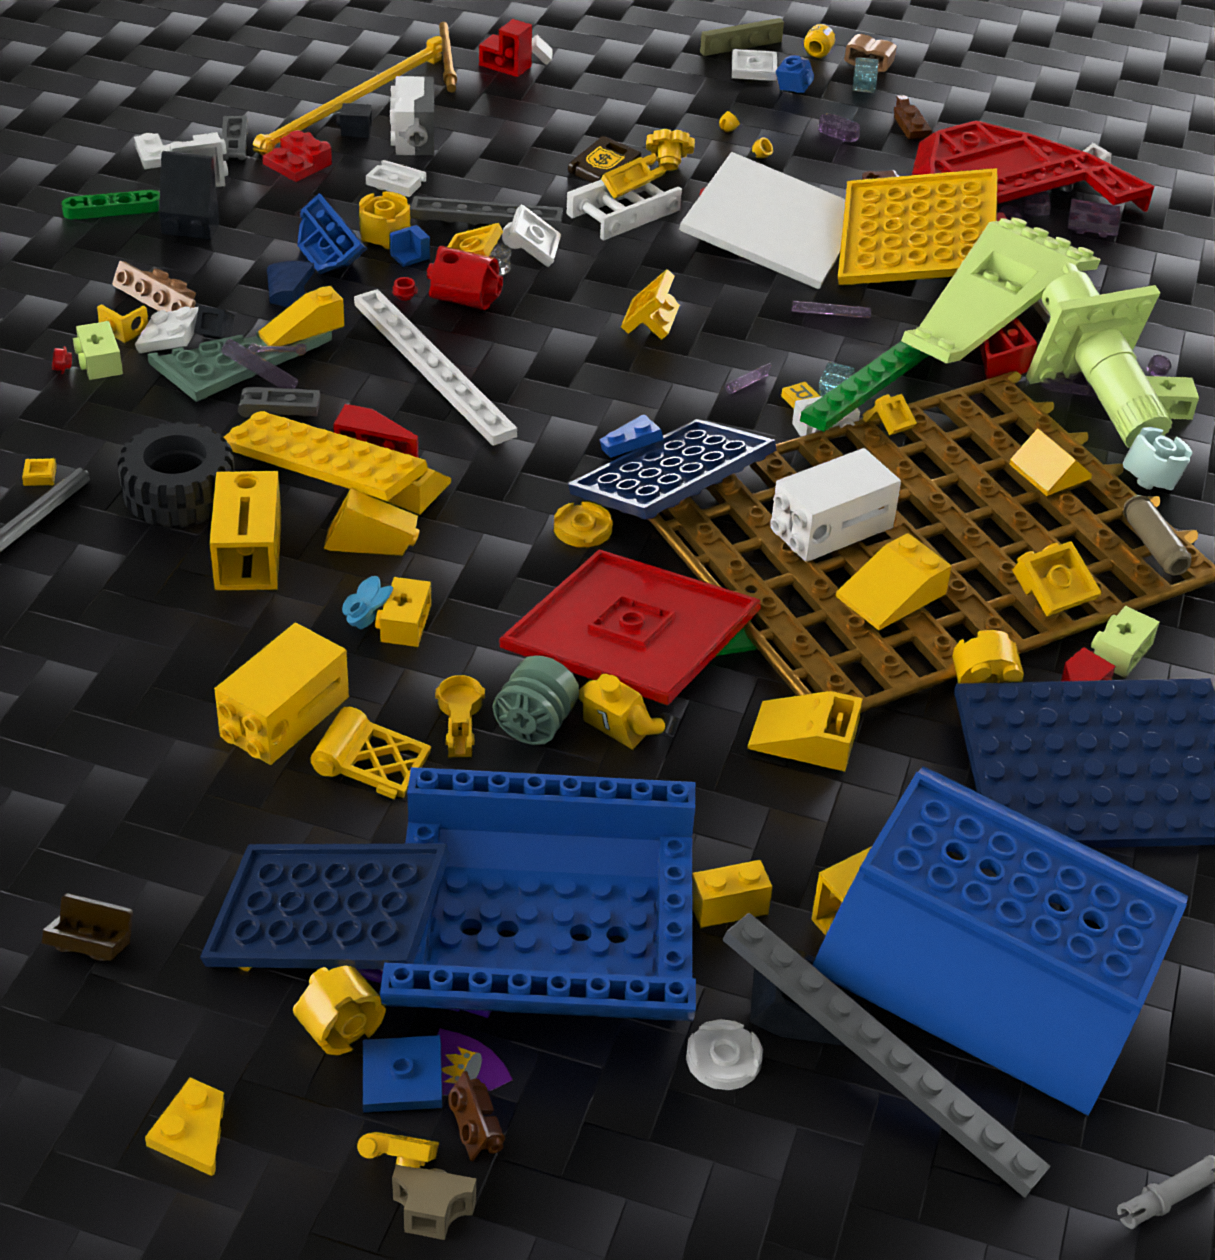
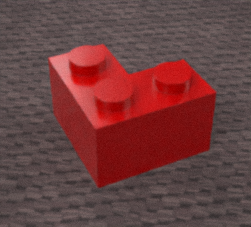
(510, 50)

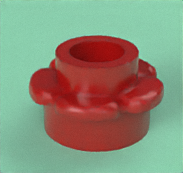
(404, 288)
(61, 359)

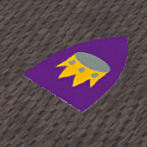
(467, 1054)

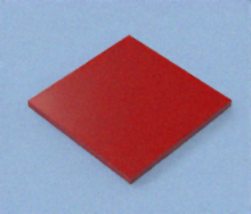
(632, 624)

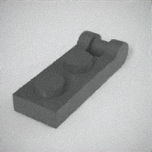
(235, 136)
(279, 401)

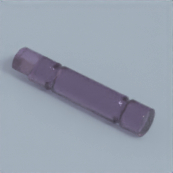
(748, 379)

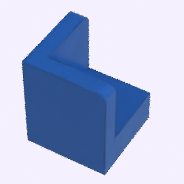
(409, 245)

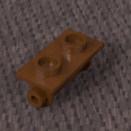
(469, 1103)

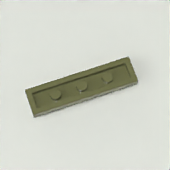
(741, 36)

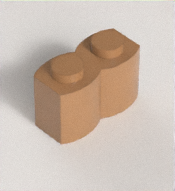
(867, 47)

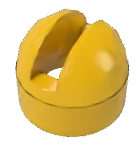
(728, 122)
(762, 148)

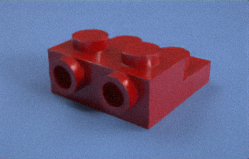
(299, 156)

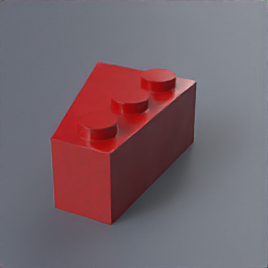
(1008, 350)

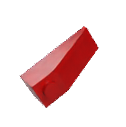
(375, 429)

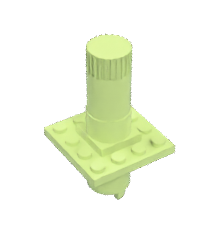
(1098, 338)

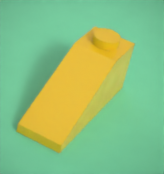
(307, 317)

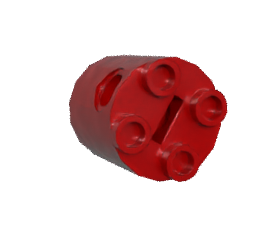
(464, 278)

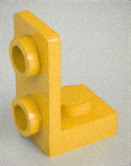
(893, 413)

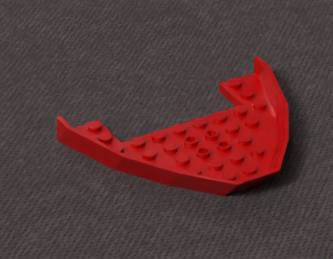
(1025, 163)

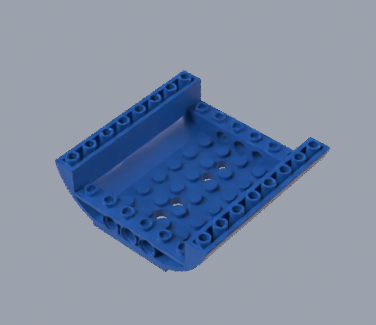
(550, 865)
(988, 954)

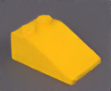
(896, 582)

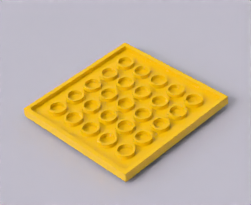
(914, 225)

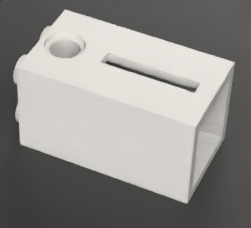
(835, 504)

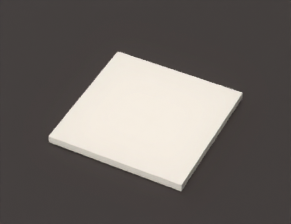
(769, 220)

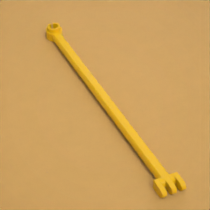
(430, 54)

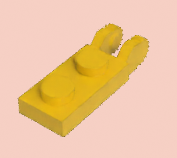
(631, 176)

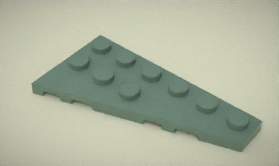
(208, 370)

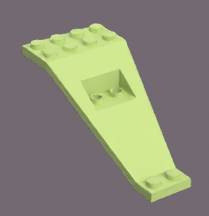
(994, 286)

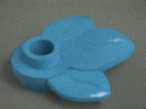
(362, 606)

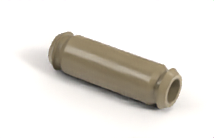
(1157, 535)

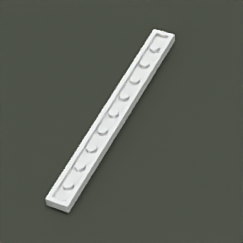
(436, 368)

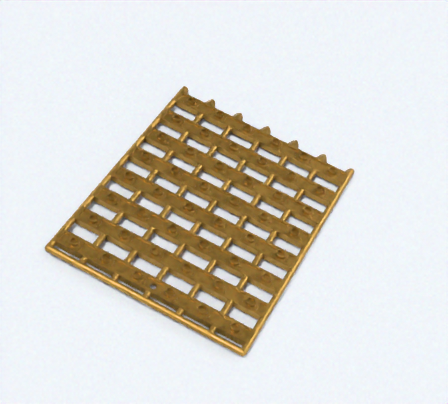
(948, 519)

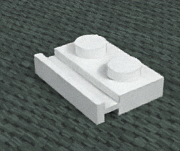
(395, 178)

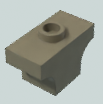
(432, 1199)

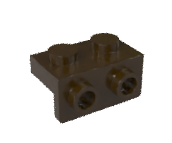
(89, 928)

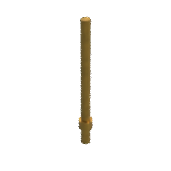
(449, 75)

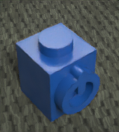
(794, 74)

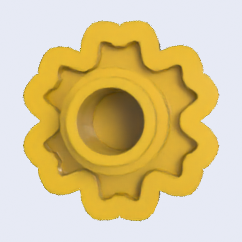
(670, 147)

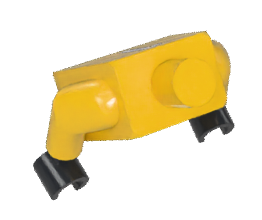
(621, 711)

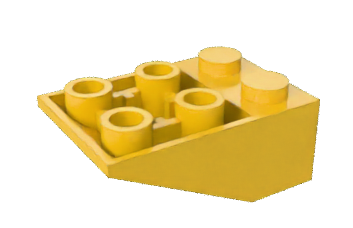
(802, 728)

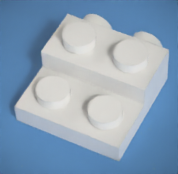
(207, 145)

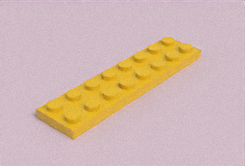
(325, 455)

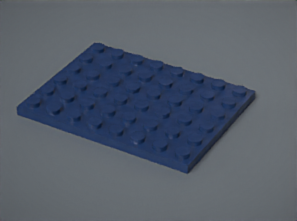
(1098, 756)

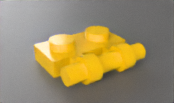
(409, 1150)

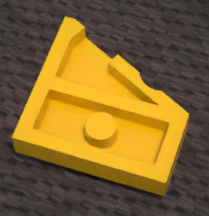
(190, 1127)

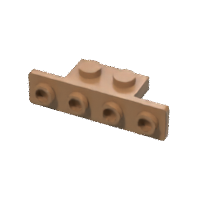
(153, 288)

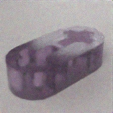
(839, 127)

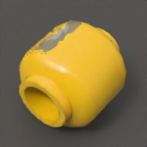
(819, 40)

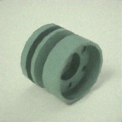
(536, 700)

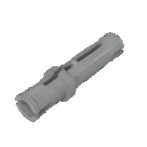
(1158, 1198)

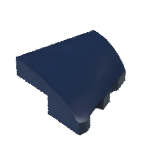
(287, 281)

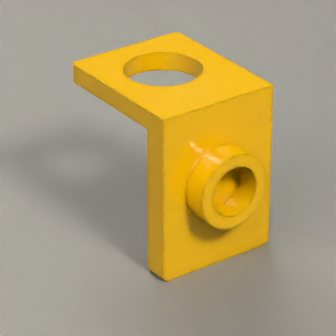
(122, 324)

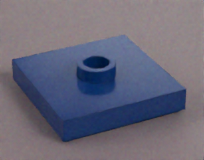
(402, 1074)

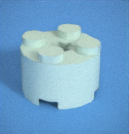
(1157, 459)

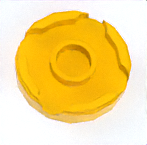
(583, 524)

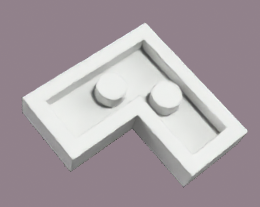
(150, 149)

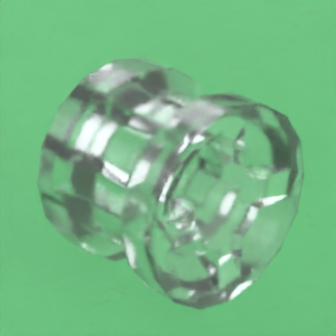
(502, 254)

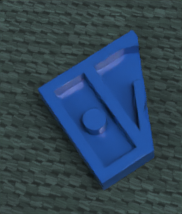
(631, 436)

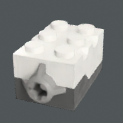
(412, 115)

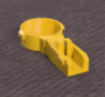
(460, 699)

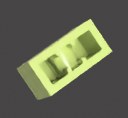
(98, 350)
(1176, 395)
(1125, 639)

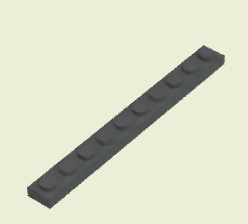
(887, 1055)

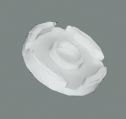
(724, 1055)

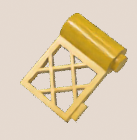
(345, 744)

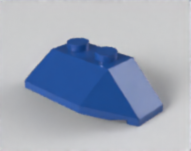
(327, 237)

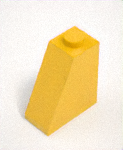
(371, 527)

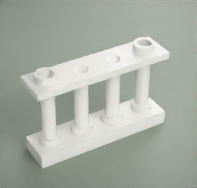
(642, 211)

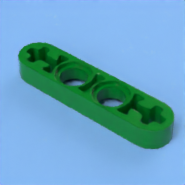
(111, 204)

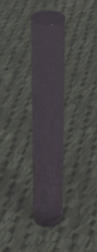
(831, 309)

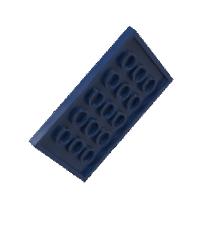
(672, 468)
(327, 905)

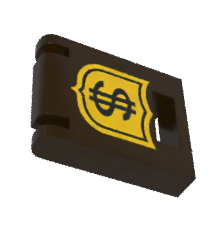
(601, 158)

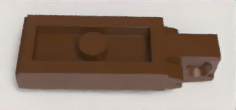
(910, 119)

